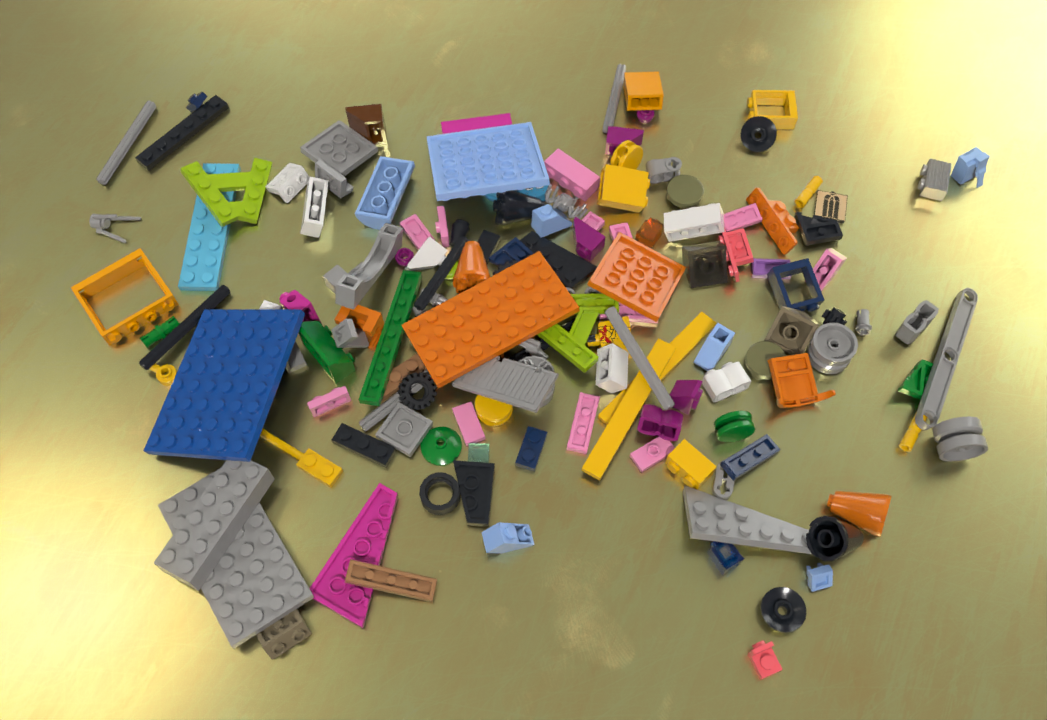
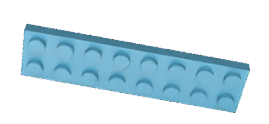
(206, 241)

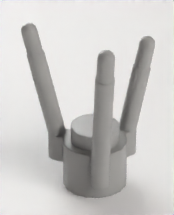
(102, 222)

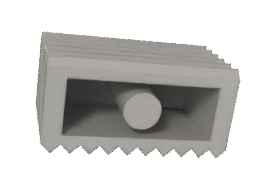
(935, 179)

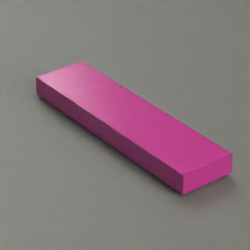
(476, 123)

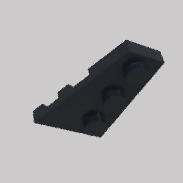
(476, 488)

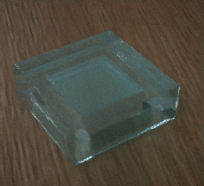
(478, 452)

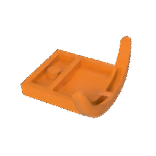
(795, 381)

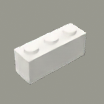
(314, 207)
(694, 222)

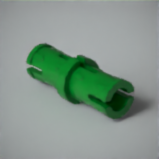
(159, 332)

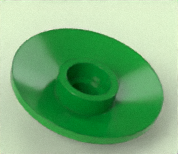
(442, 454)

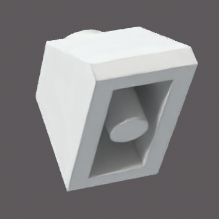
(427, 256)

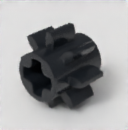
(834, 316)

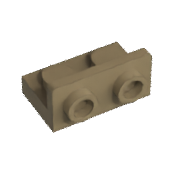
(283, 634)

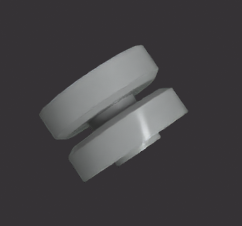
(832, 348)
(960, 439)

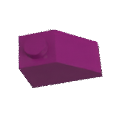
(587, 240)

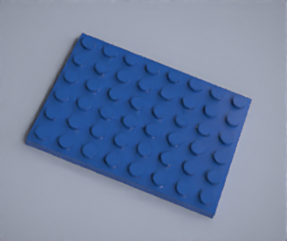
(225, 384)

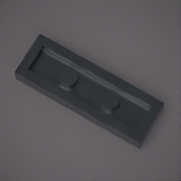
(364, 445)

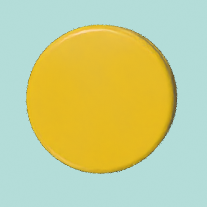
(627, 155)
(492, 412)

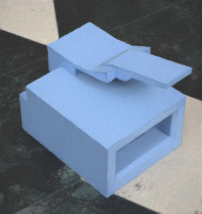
(970, 165)

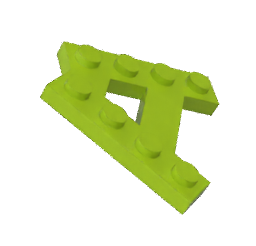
(211, 185)
(572, 344)

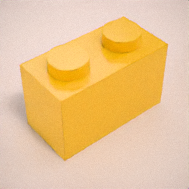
(690, 465)

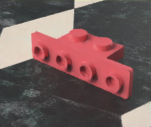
(737, 250)

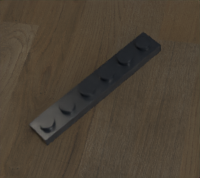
(181, 132)

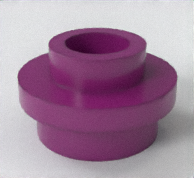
(645, 116)
(401, 253)

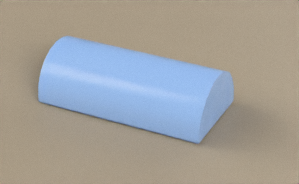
(384, 192)

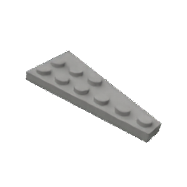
(728, 522)

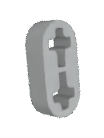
(718, 480)

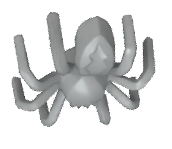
(565, 203)

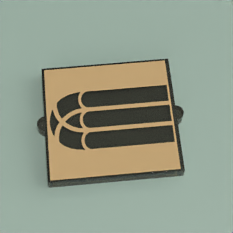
(831, 205)

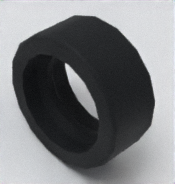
(439, 477)

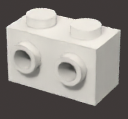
(612, 368)

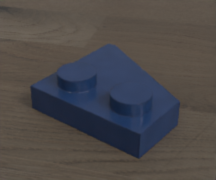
(512, 251)

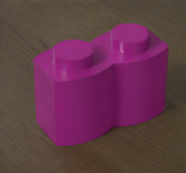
(660, 422)

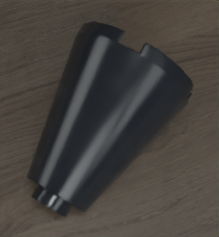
(832, 538)

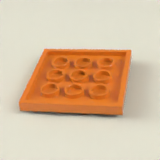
(637, 276)

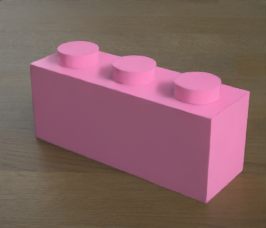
(571, 174)

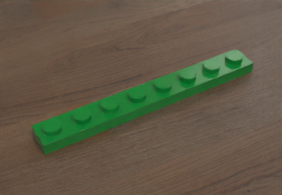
(390, 339)

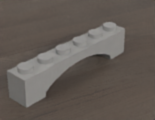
(353, 287)

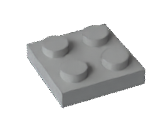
(404, 429)

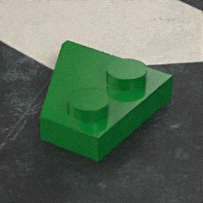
(917, 379)

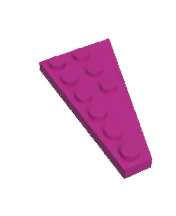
(362, 543)

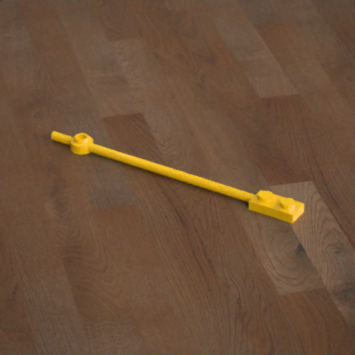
(309, 462)

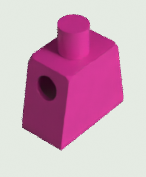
(295, 300)

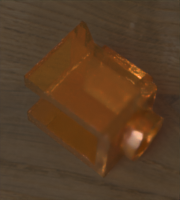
(649, 232)

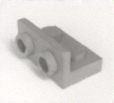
(336, 181)

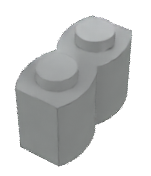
(917, 322)

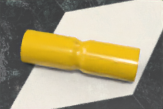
(809, 190)
(911, 435)

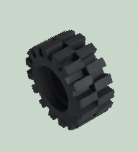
(429, 388)

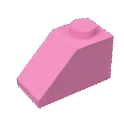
(828, 266)

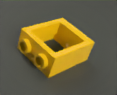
(775, 98)

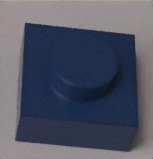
(196, 101)

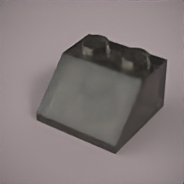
(705, 264)

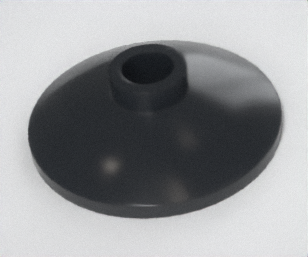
(758, 125)
(792, 604)

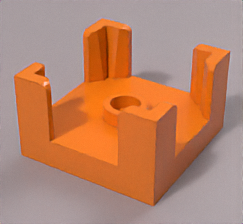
(363, 318)

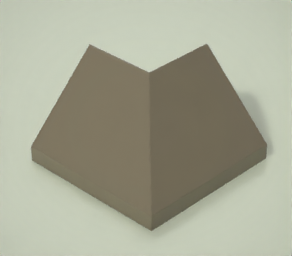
(792, 330)

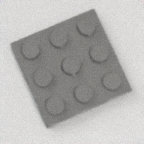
(339, 148)

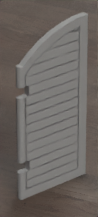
(509, 383)

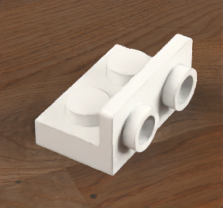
(288, 182)

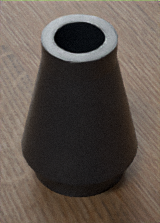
(459, 229)

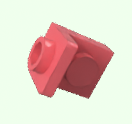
(764, 659)

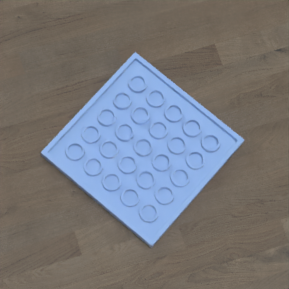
(486, 161)

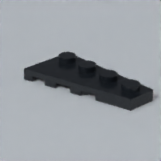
(568, 267)

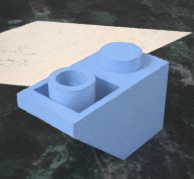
(714, 347)
(507, 537)

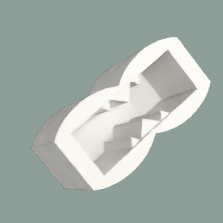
(726, 381)

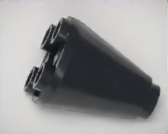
(514, 207)

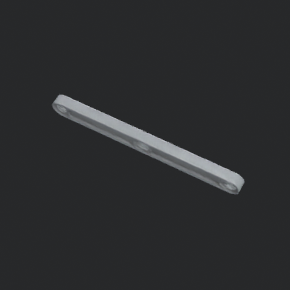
(943, 369)

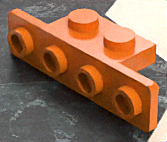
(775, 220)

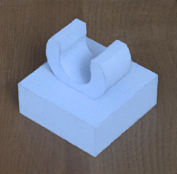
(819, 577)

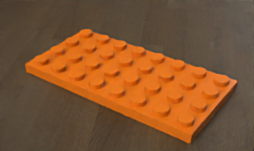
(489, 319)

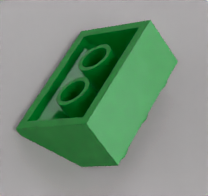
(324, 350)

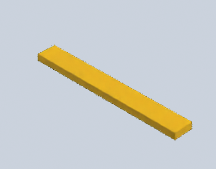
(684, 344)
(626, 413)

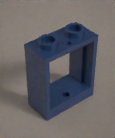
(801, 266)

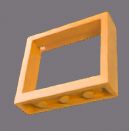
(110, 276)

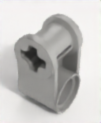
(661, 169)

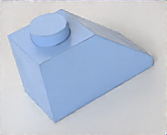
(548, 220)

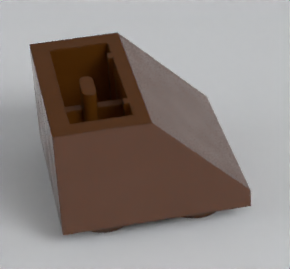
(368, 122)

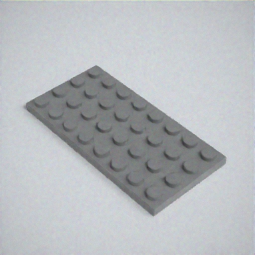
(254, 577)

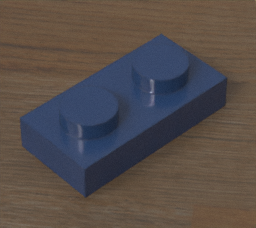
(531, 448)

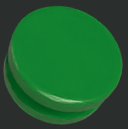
(734, 426)

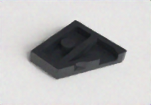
(818, 229)

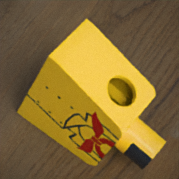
(607, 335)

